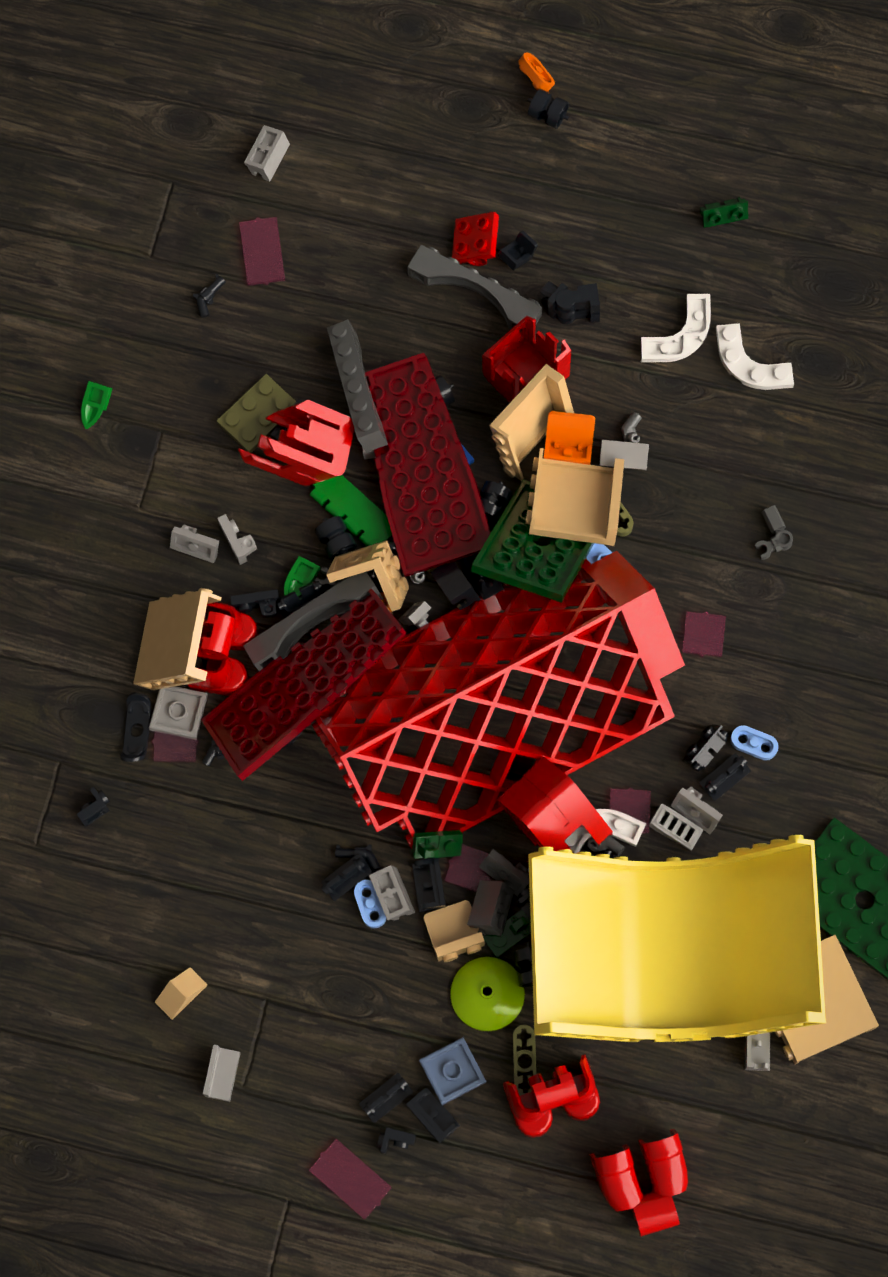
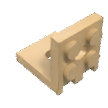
(384, 564)

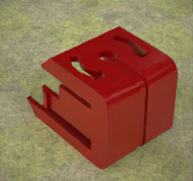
(519, 357)
(312, 446)
(551, 807)

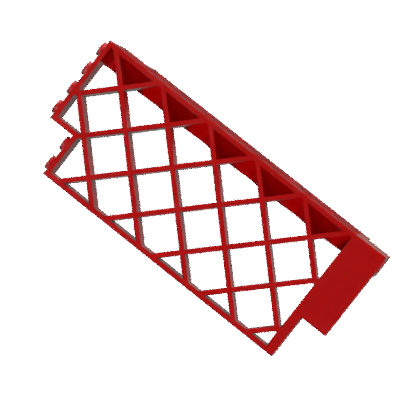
(607, 581)

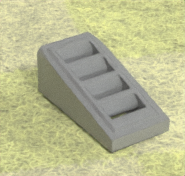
(663, 829)

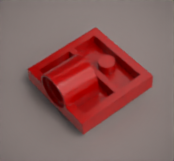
(475, 238)

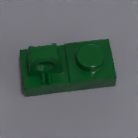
(437, 844)
(515, 930)

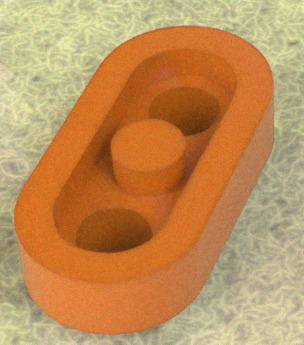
(536, 72)

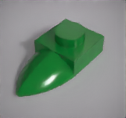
(94, 402)
(300, 575)

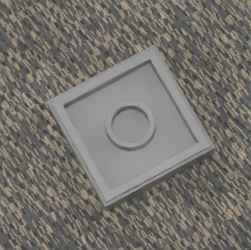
(178, 712)

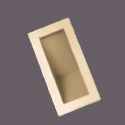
(180, 992)

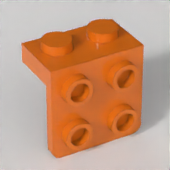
(569, 437)

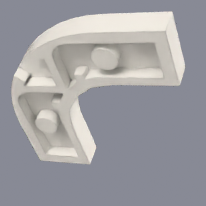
(687, 340)
(746, 370)
(623, 827)

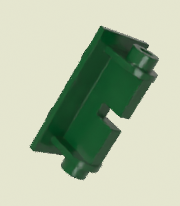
(731, 211)

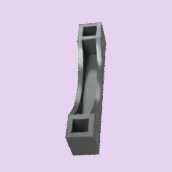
(435, 269)
(355, 385)
(287, 632)

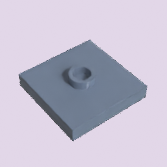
(452, 1071)

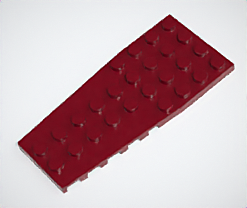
(424, 470)
(297, 689)

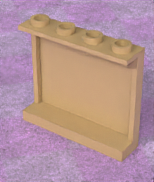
(526, 418)
(575, 500)
(173, 640)
(845, 1009)

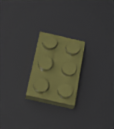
(247, 417)

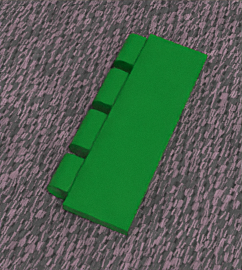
(360, 511)

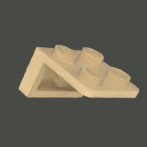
(451, 933)

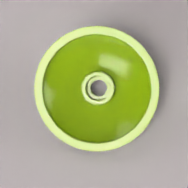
(484, 1011)

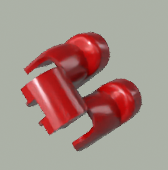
(221, 632)
(576, 1095)
(668, 1178)

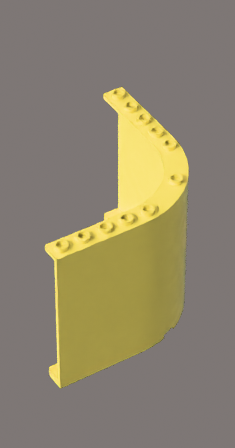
(676, 944)

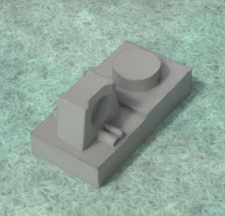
(193, 544)
(242, 546)
(416, 615)
(689, 805)

